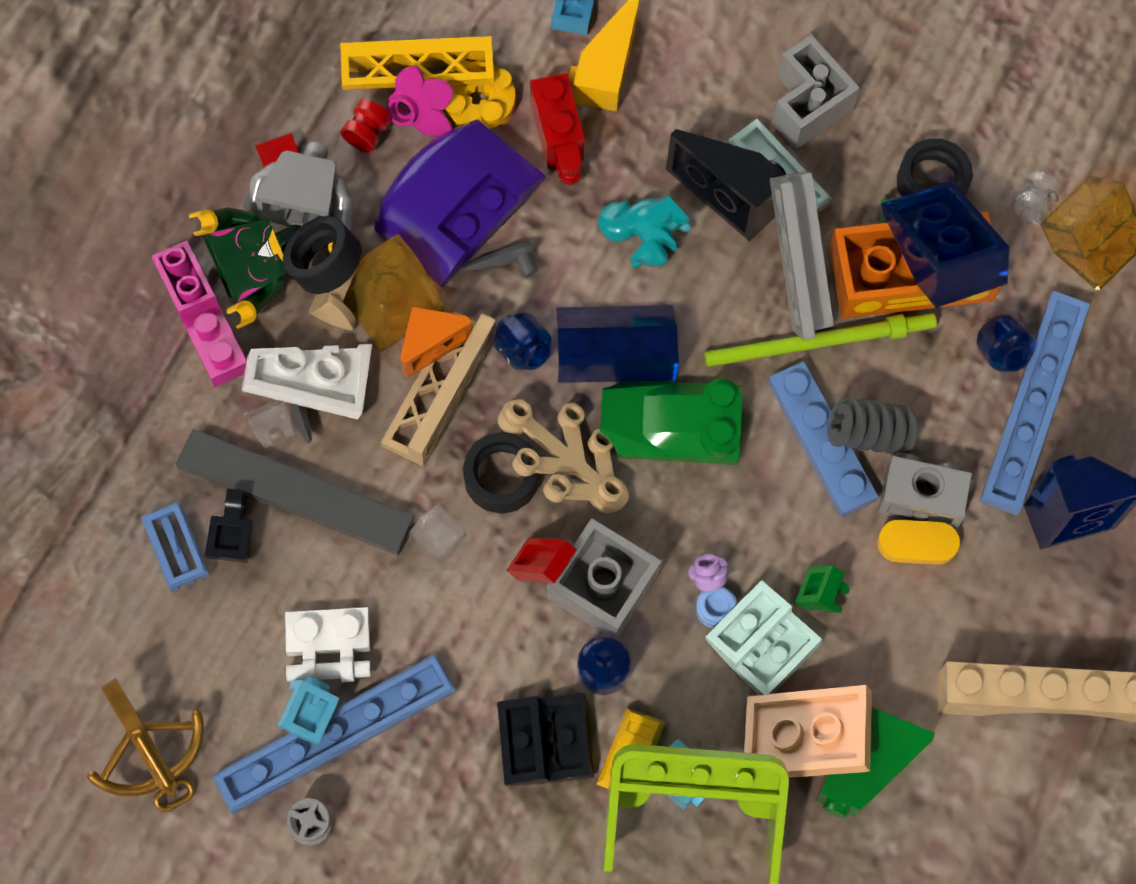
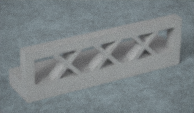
(801, 253)

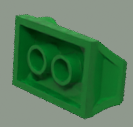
(674, 420)

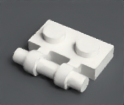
(328, 633)

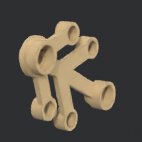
(566, 459)

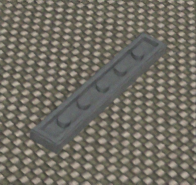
(295, 492)

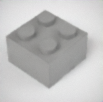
(604, 579)

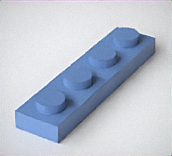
(808, 417)

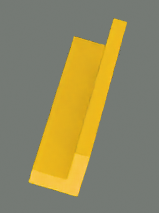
(425, 53)

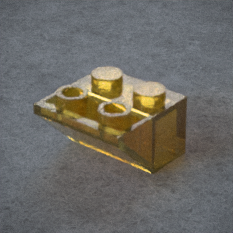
(1094, 230)

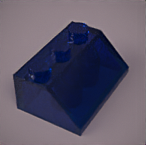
(616, 343)
(1079, 500)

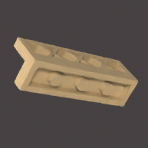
(447, 391)

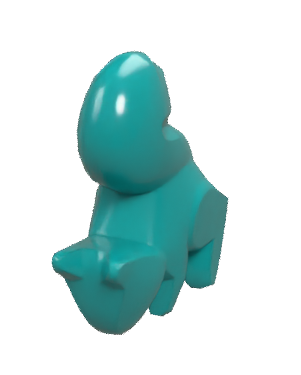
(651, 221)

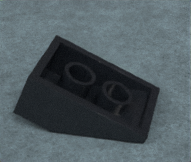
(725, 179)

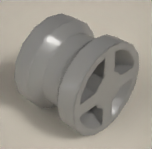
(303, 817)

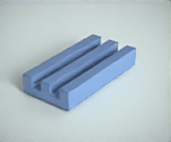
(187, 576)

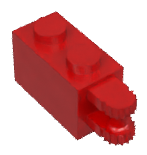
(558, 126)

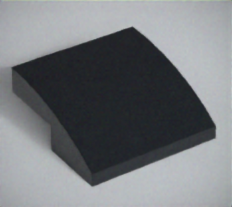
(545, 739)

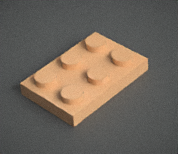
(812, 729)

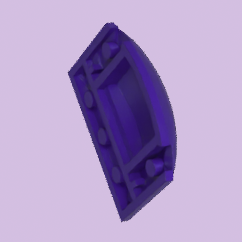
(455, 197)

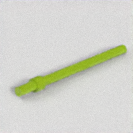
(894, 327)

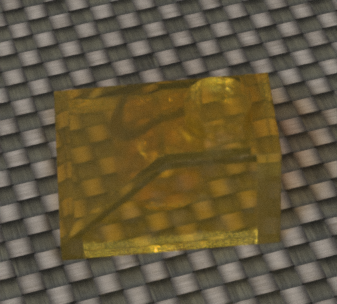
(386, 289)

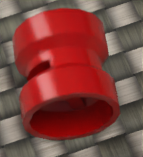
(366, 125)

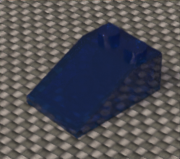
(947, 243)

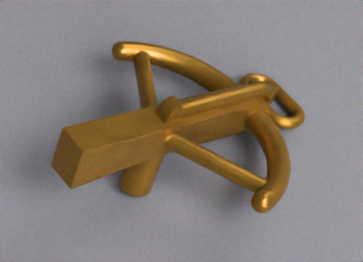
(136, 731)

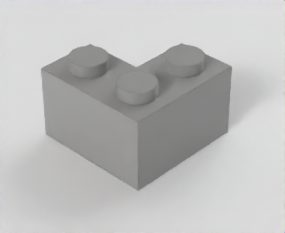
(817, 95)

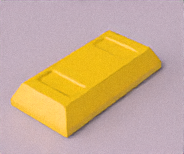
(633, 729)

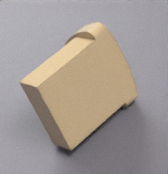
(332, 310)

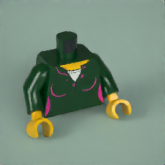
(245, 257)

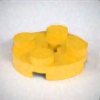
(490, 112)

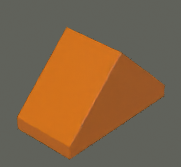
(431, 337)

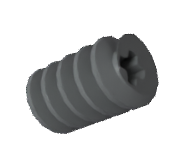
(872, 426)

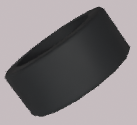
(938, 150)
(333, 270)
(494, 502)

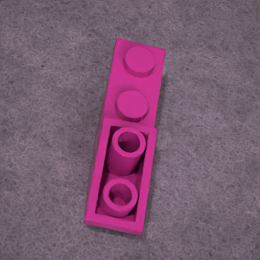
(200, 313)

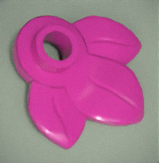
(424, 99)

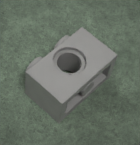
(903, 500)

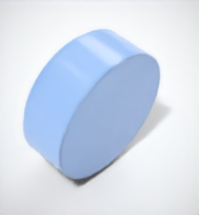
(714, 606)

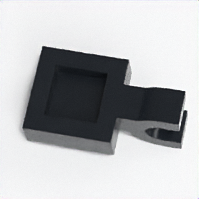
(230, 535)

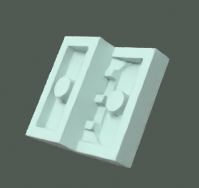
(763, 640)

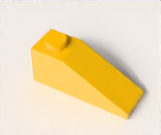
(604, 61)

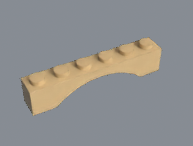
(1009, 689)

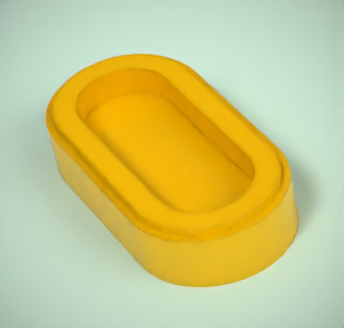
(918, 542)

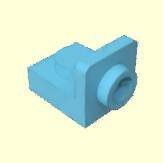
(308, 709)

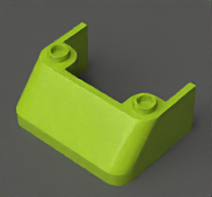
(753, 779)

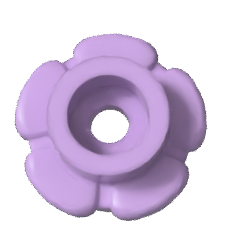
(709, 572)

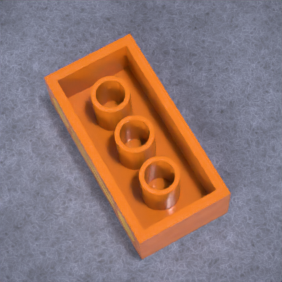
(874, 275)

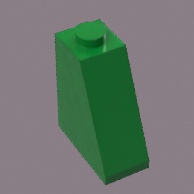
(893, 748)

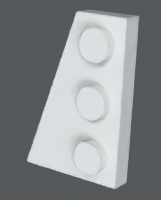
(316, 379)

